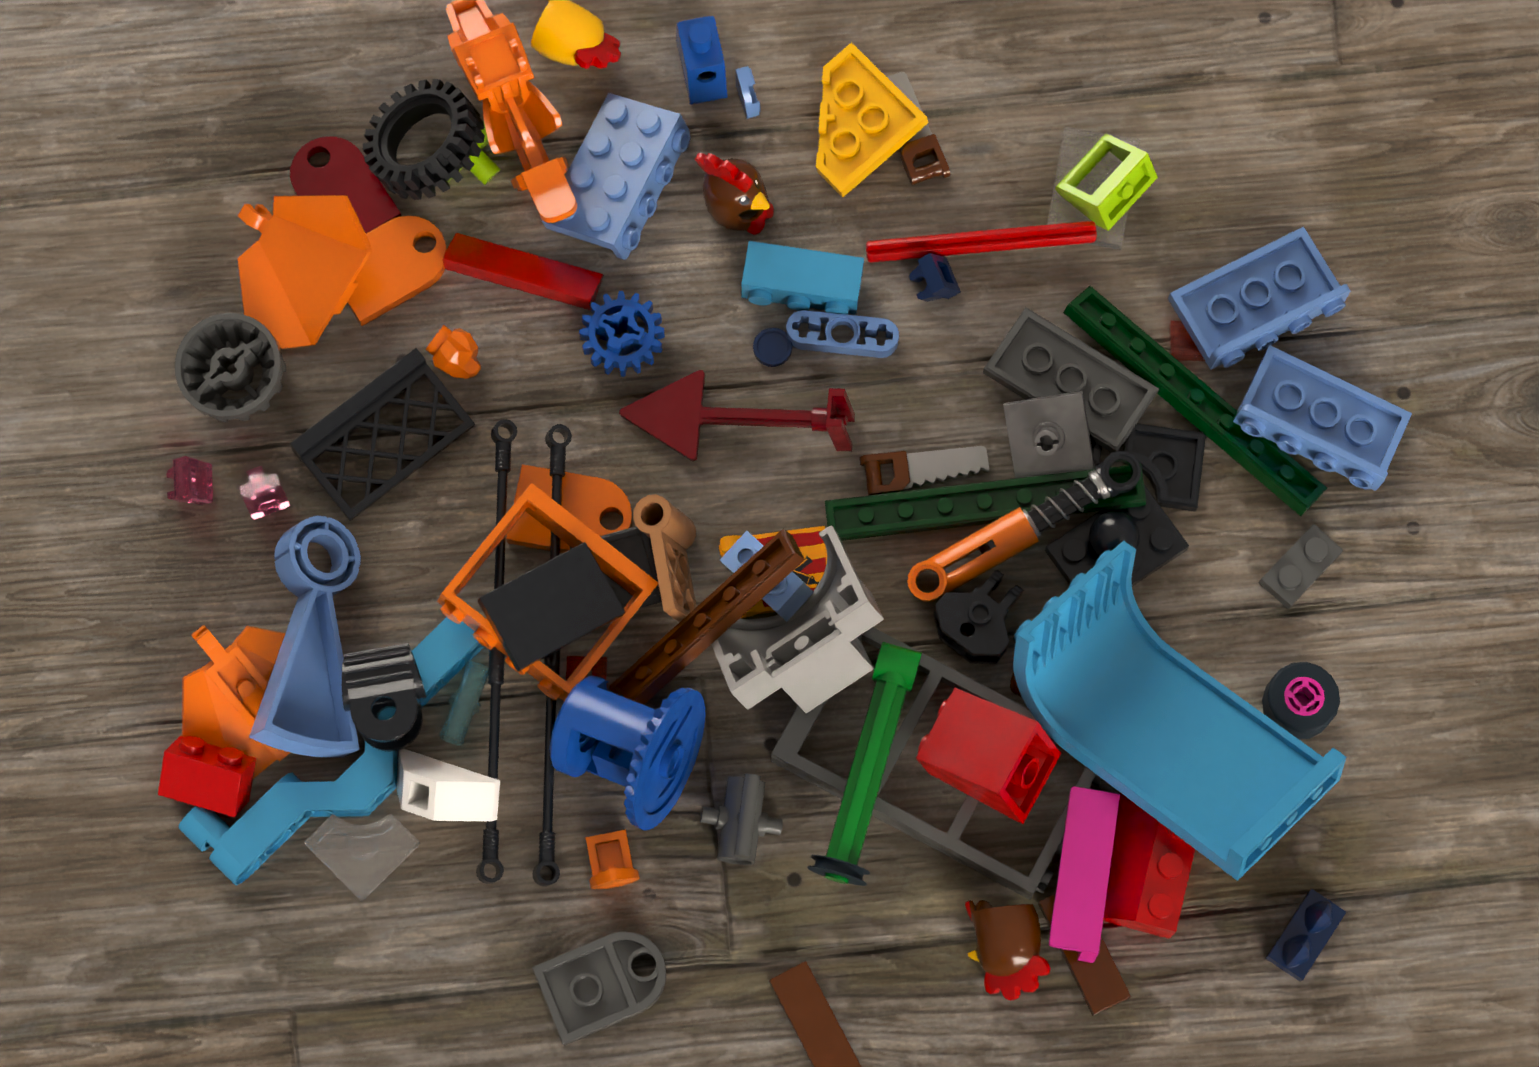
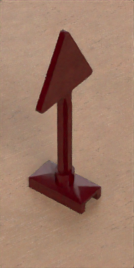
(678, 412)

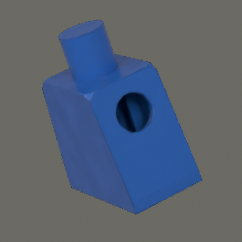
(701, 52)

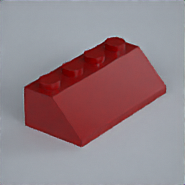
(1146, 873)

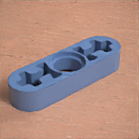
(871, 325)

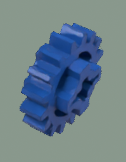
(624, 318)

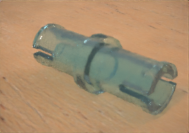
(464, 703)

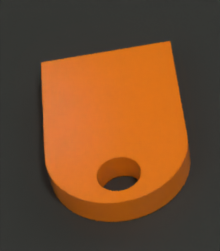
(396, 268)
(582, 496)

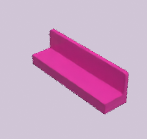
(1084, 872)

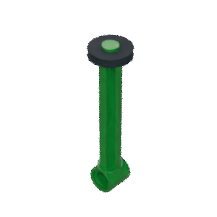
(893, 678)

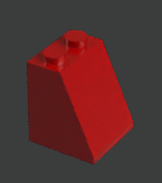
(989, 753)

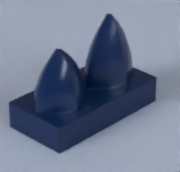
(1306, 935)

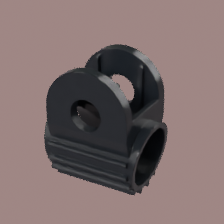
(381, 681)

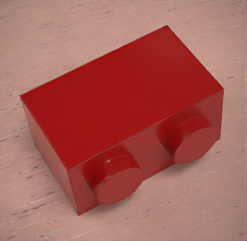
(207, 775)

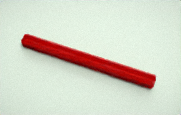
(981, 241)

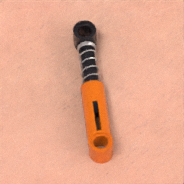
(1020, 529)

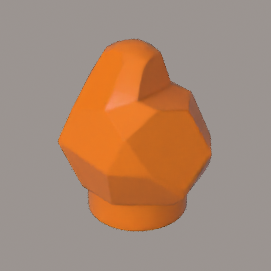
(455, 353)

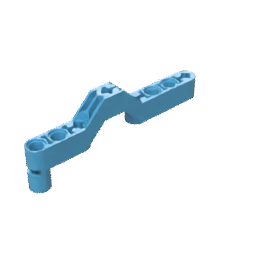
(356, 792)

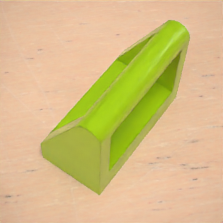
(1118, 190)

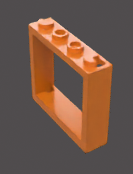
(573, 533)

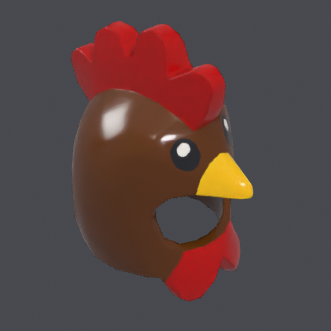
(732, 188)
(1008, 947)

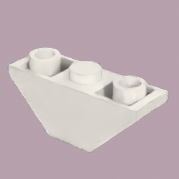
(444, 790)

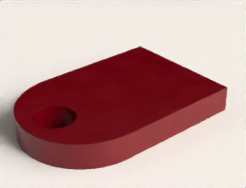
(343, 175)

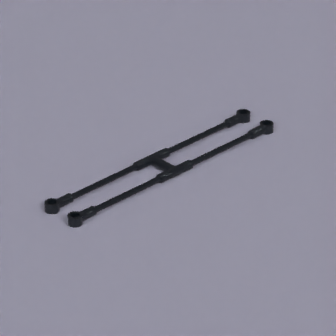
(497, 659)

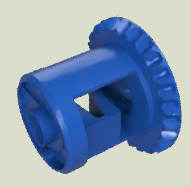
(630, 745)

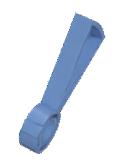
(304, 693)

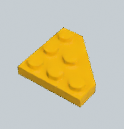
(860, 120)

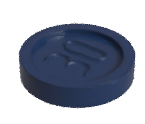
(772, 347)

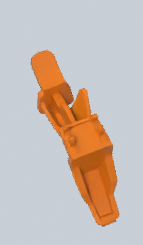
(513, 108)

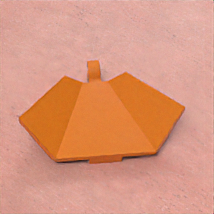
(301, 265)
(227, 692)

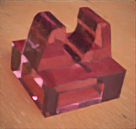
(191, 481)
(263, 493)

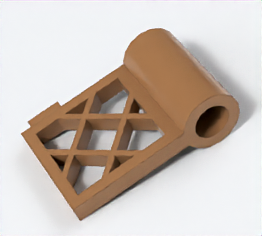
(670, 536)

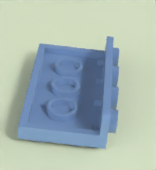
(622, 172)
(1258, 299)
(1322, 418)

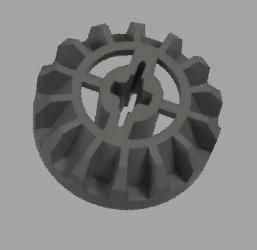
(210, 350)

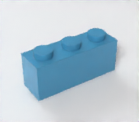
(802, 278)

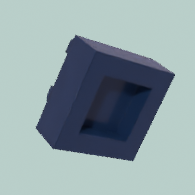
(939, 278)

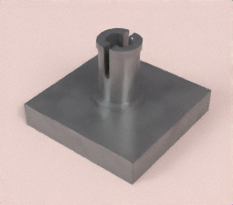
(1049, 435)

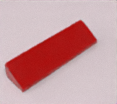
(522, 271)

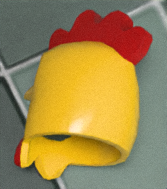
(574, 36)

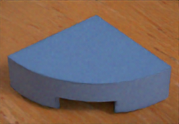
(746, 92)

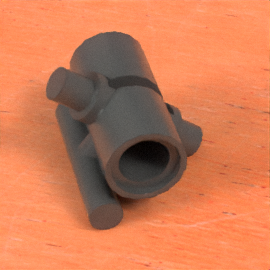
(741, 820)

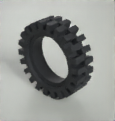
(401, 117)

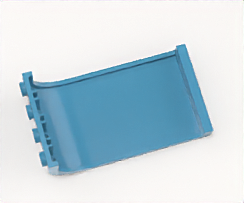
(1162, 724)

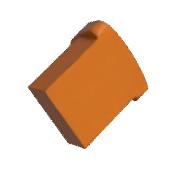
(610, 860)

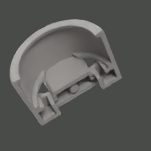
(812, 651)

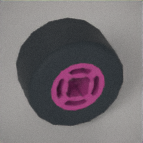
(1295, 712)

